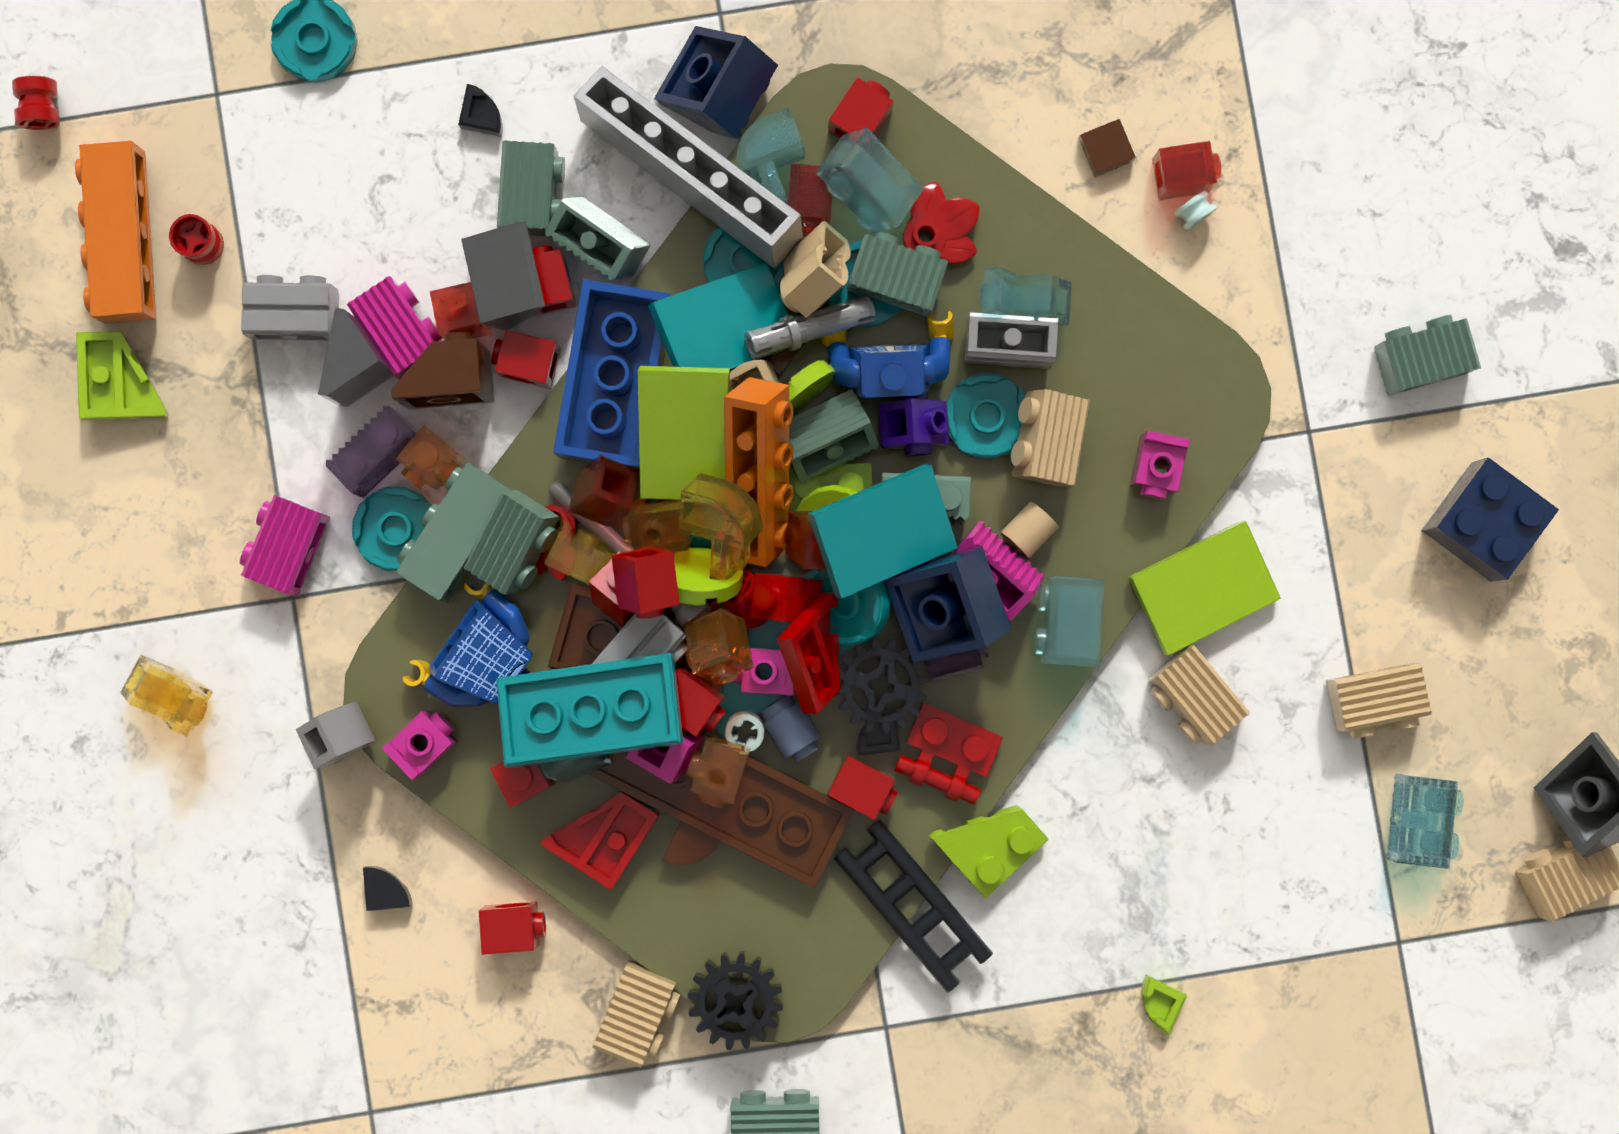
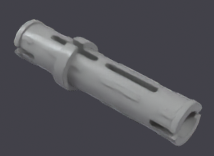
(792, 332)

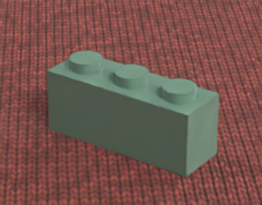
(450, 532)

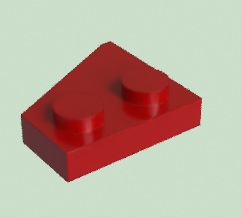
(813, 655)
(604, 838)

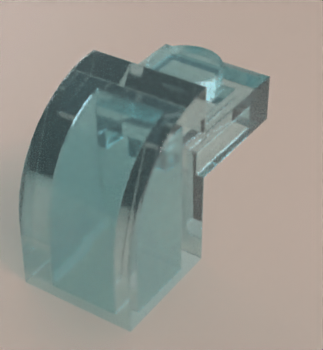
(769, 146)
(1026, 295)

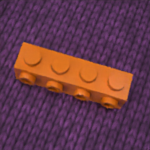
(116, 232)
(760, 458)

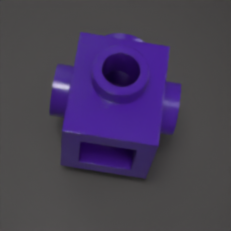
(914, 424)

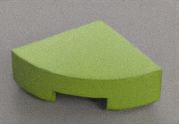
(1161, 1002)

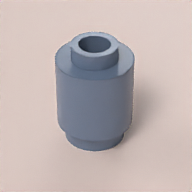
(791, 729)

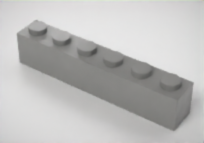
(689, 167)

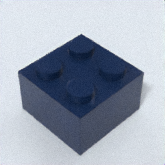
(1490, 520)

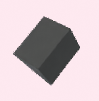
(503, 275)
(351, 362)
(1585, 795)

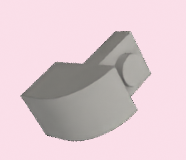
(335, 735)

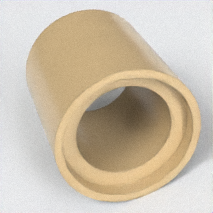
(1029, 530)

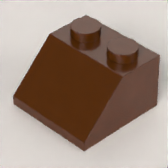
(447, 375)

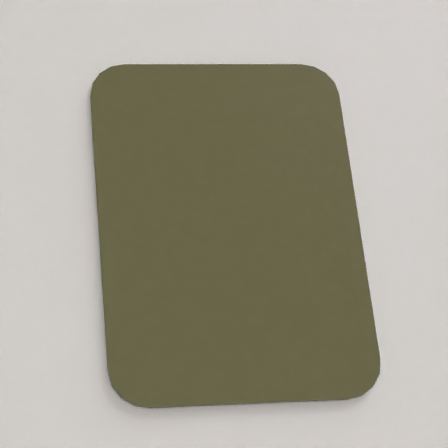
(1130, 348)

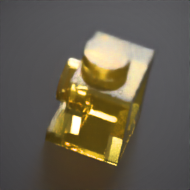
(577, 554)

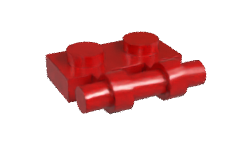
(954, 741)

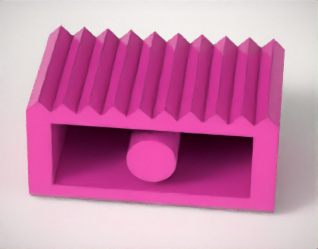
(393, 323)
(283, 545)
(1013, 576)

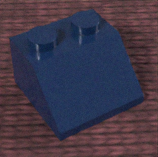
(717, 80)
(948, 605)

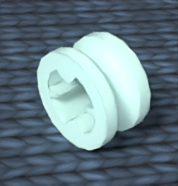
(1195, 210)
(737, 720)

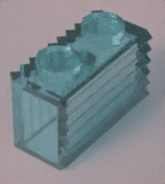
(1424, 821)

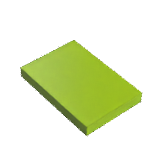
(680, 427)
(1204, 587)

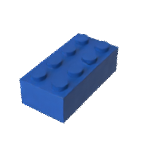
(600, 392)

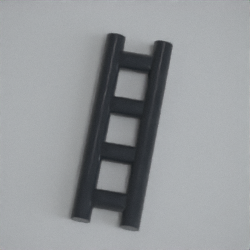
(940, 909)

